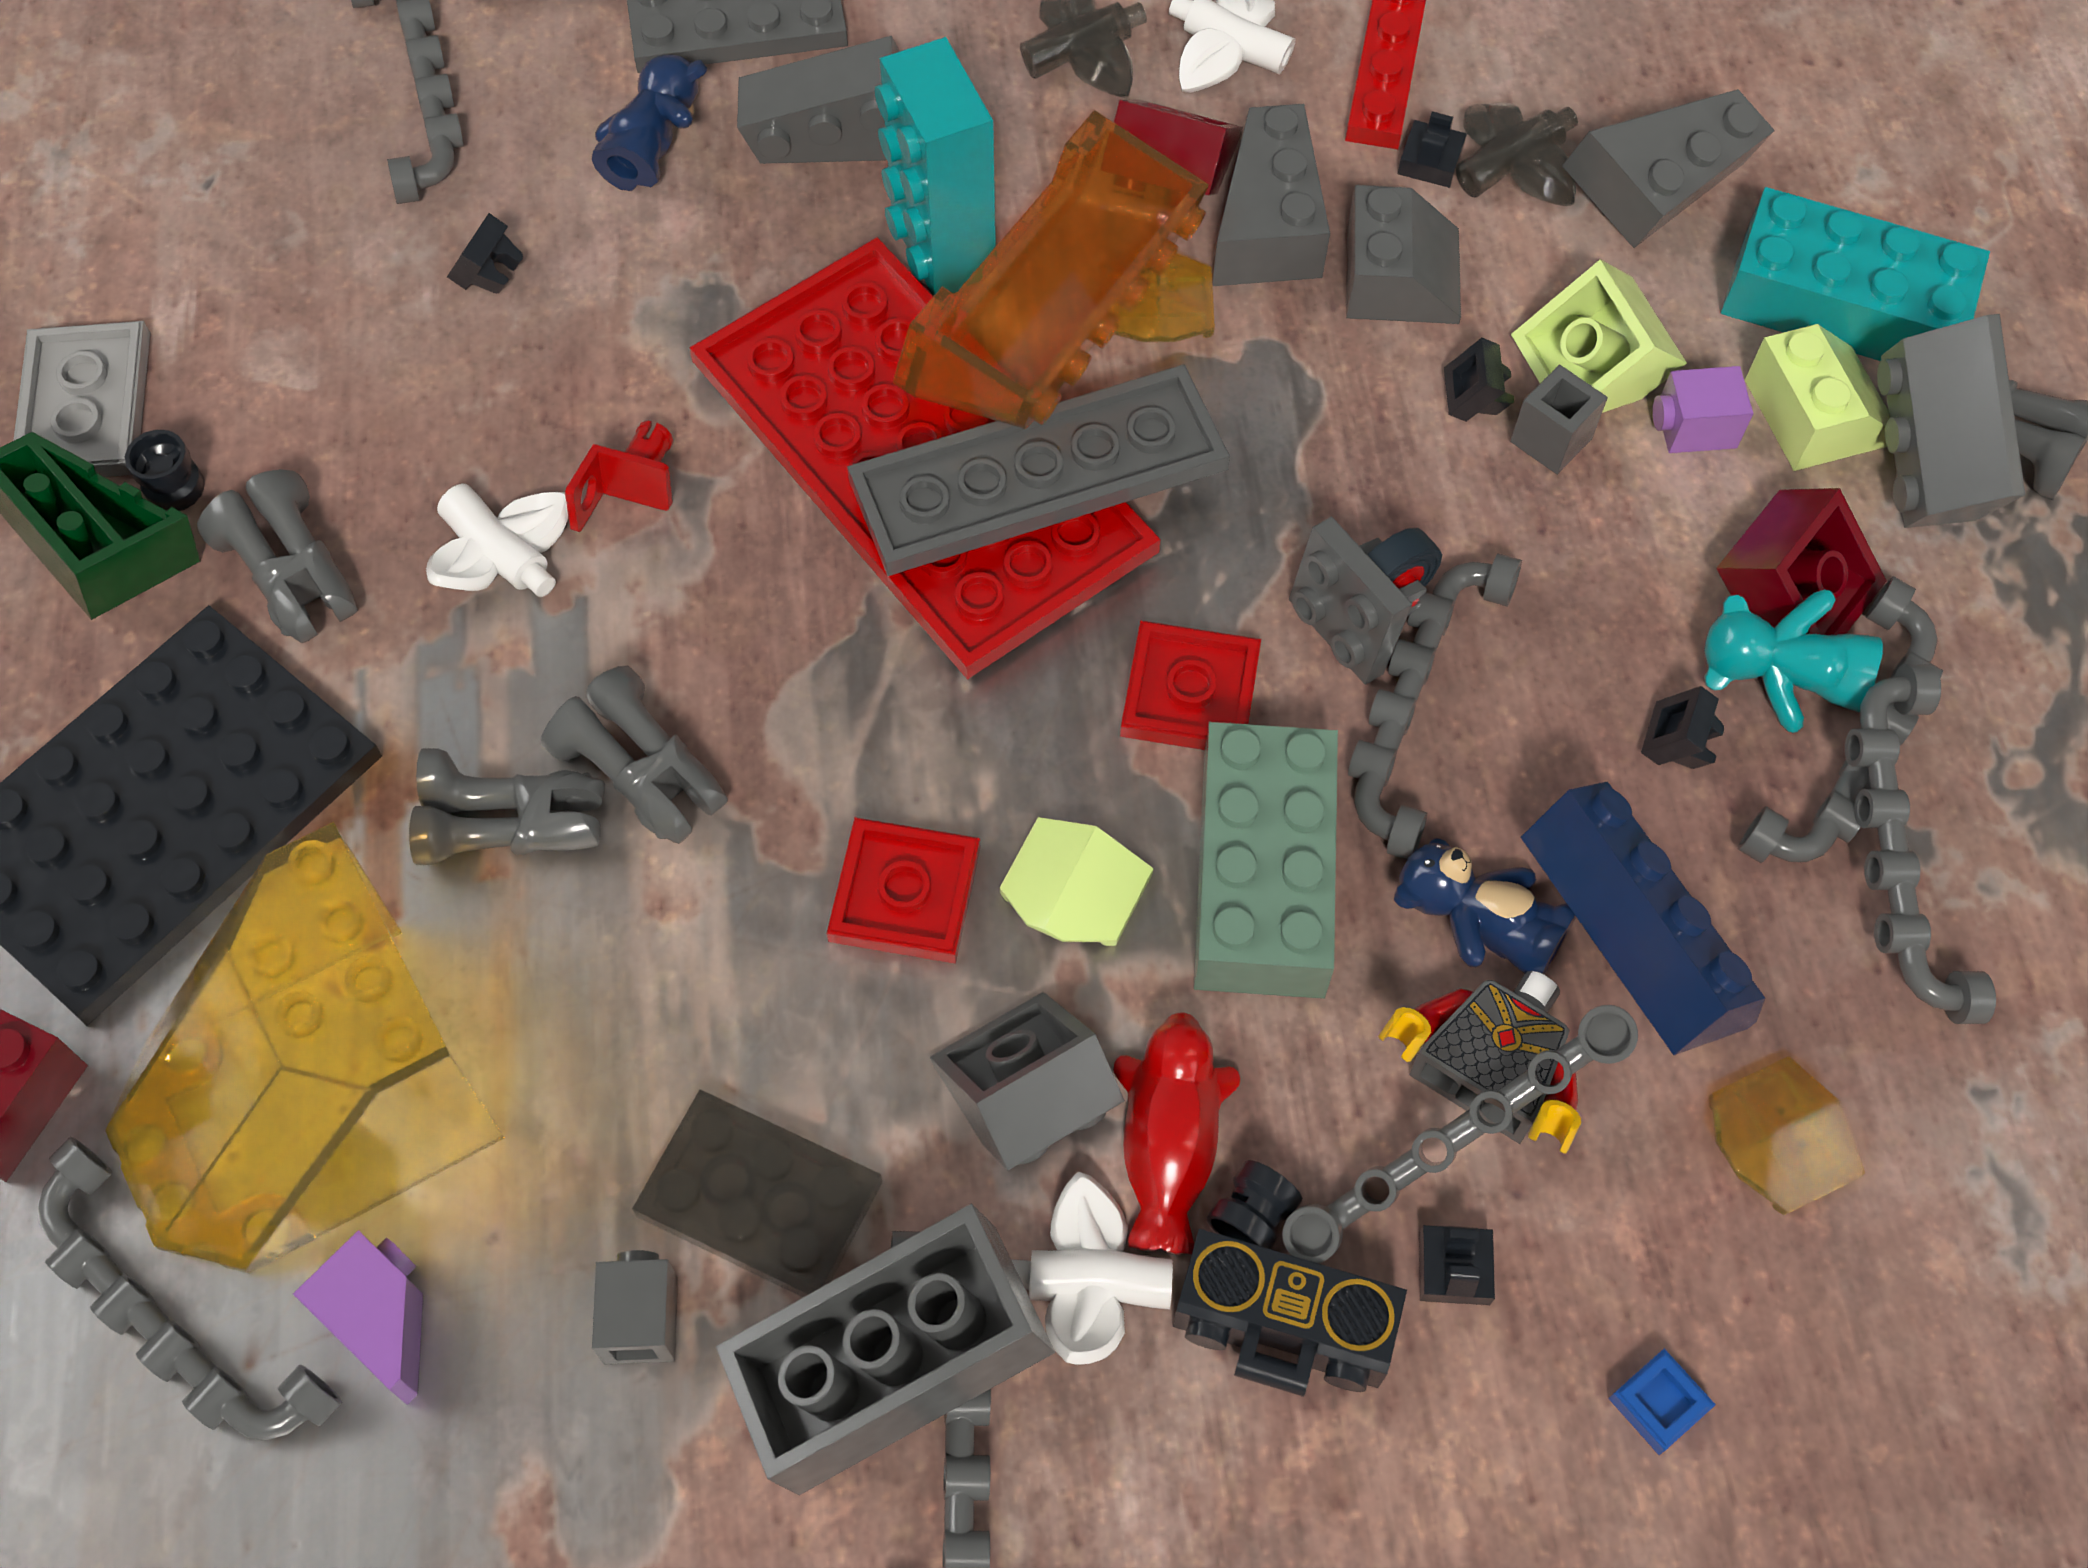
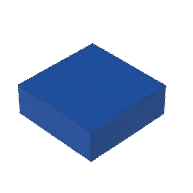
(1661, 1401)

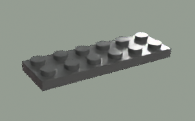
(1019, 480)

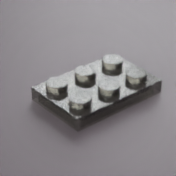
(758, 1195)

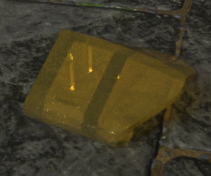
(1174, 306)
(1785, 1135)

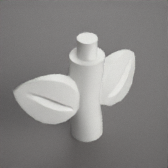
(1225, 37)
(497, 545)
(1091, 1274)

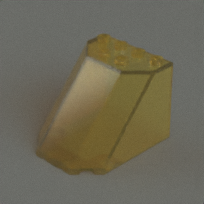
(292, 1072)

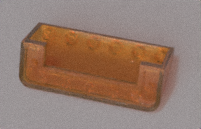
(1054, 281)

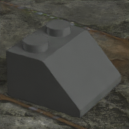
(1401, 258)
(1029, 1080)

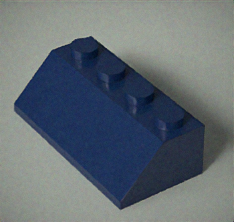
(1643, 919)

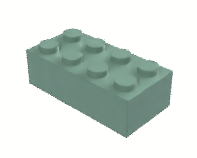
(1267, 861)

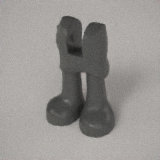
(2056, 442)
(284, 580)
(645, 782)
(444, 790)

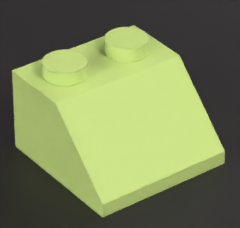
(1602, 335)
(1816, 397)

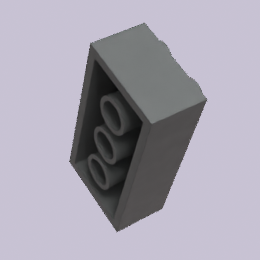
(883, 1351)

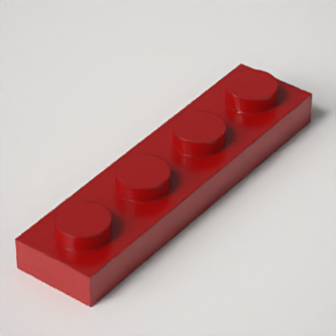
(1385, 73)

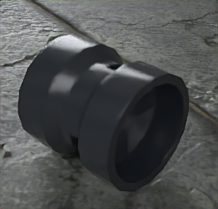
(164, 470)
(1256, 1205)

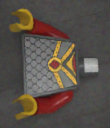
(1487, 1041)

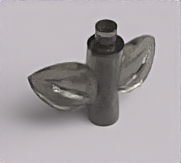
(1086, 39)
(1520, 147)

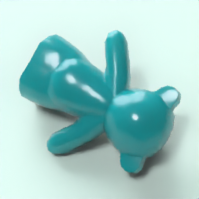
(1829, 665)

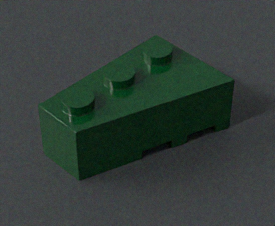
(88, 530)

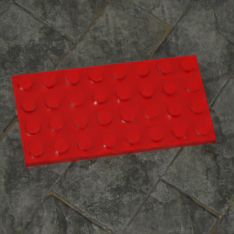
(821, 396)

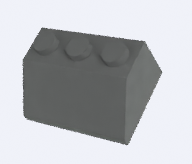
(1951, 423)

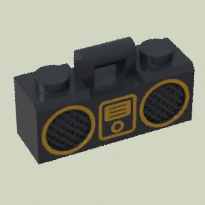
(1293, 1305)

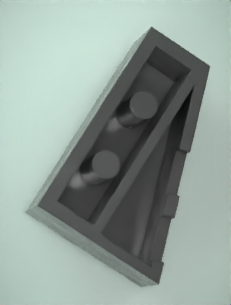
(816, 107)
(1666, 160)
(1275, 204)

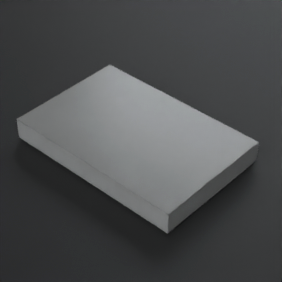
(85, 390)

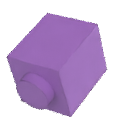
(1703, 409)

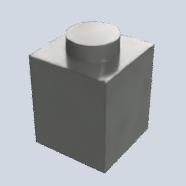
(1558, 419)
(635, 1309)

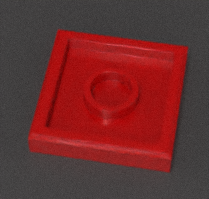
(1185, 681)
(904, 890)

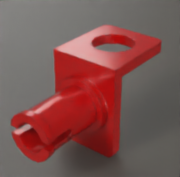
(628, 475)

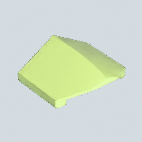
(1075, 882)

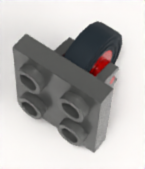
(1362, 592)

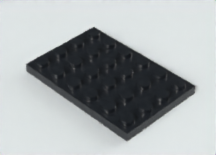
(161, 808)

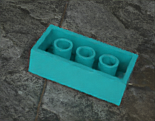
(937, 164)
(1849, 275)

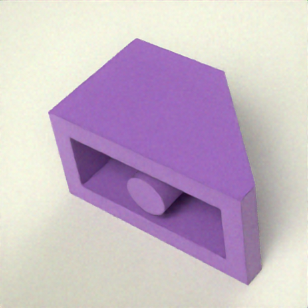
(371, 1309)

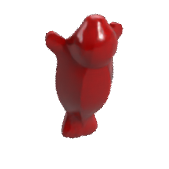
(1171, 1129)

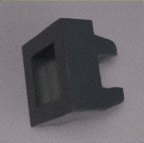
(1432, 151)
(478, 258)
(1477, 382)
(1682, 728)
(1456, 1265)

